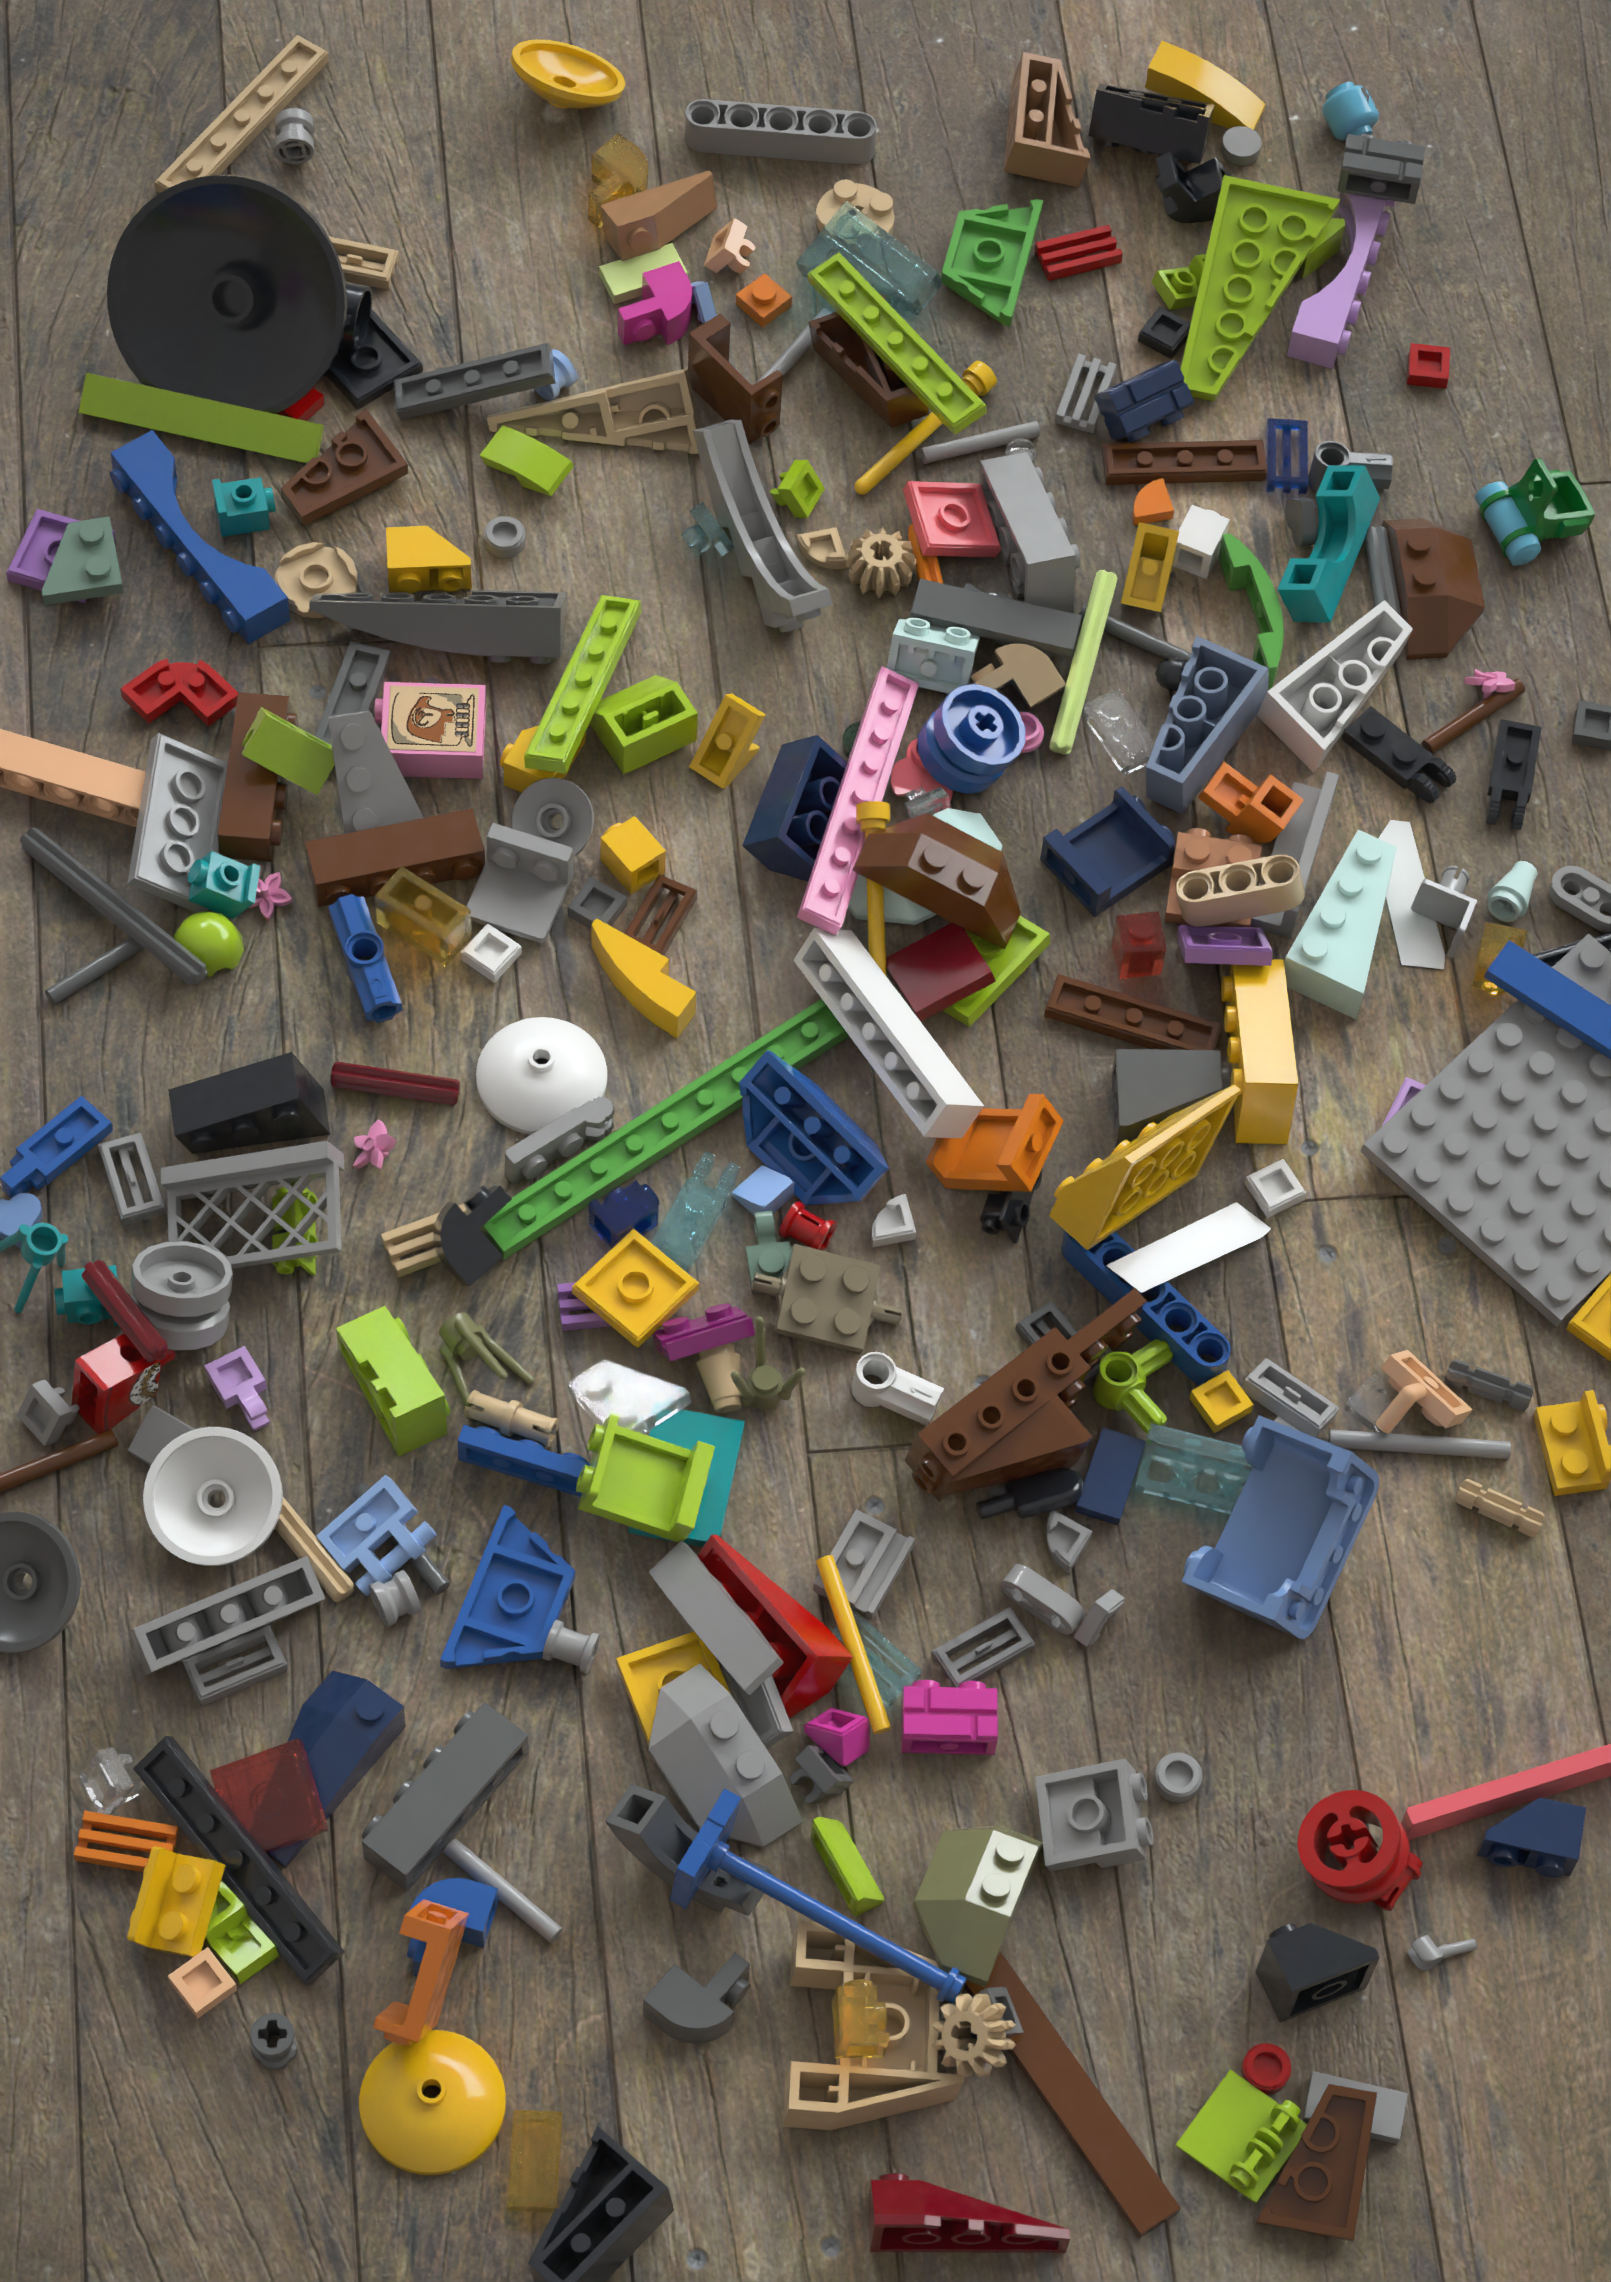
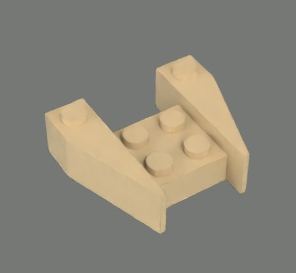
(866, 2087)

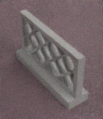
(259, 1171)

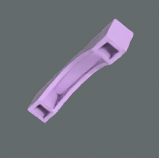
(1323, 318)

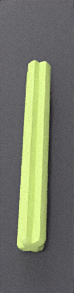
(1083, 662)

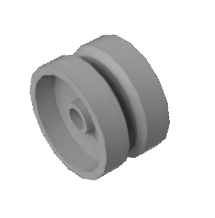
(183, 1292)

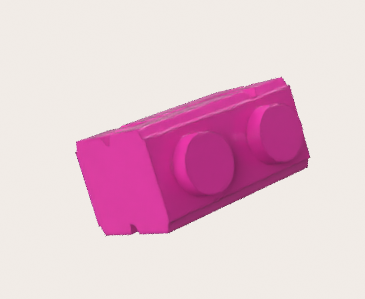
(949, 1718)

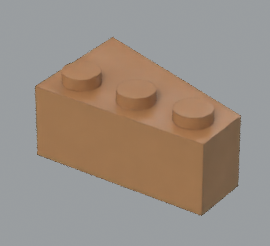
(1041, 126)

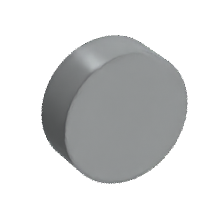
(1241, 145)
(504, 537)
(1178, 1777)

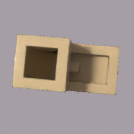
(1027, 669)

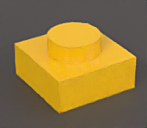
(1221, 1401)

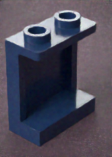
(1109, 853)

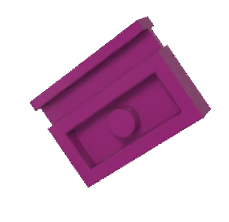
(718, 1327)

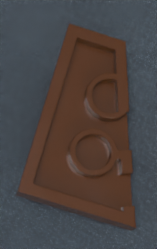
(348, 470)

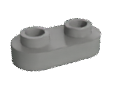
(1590, 899)

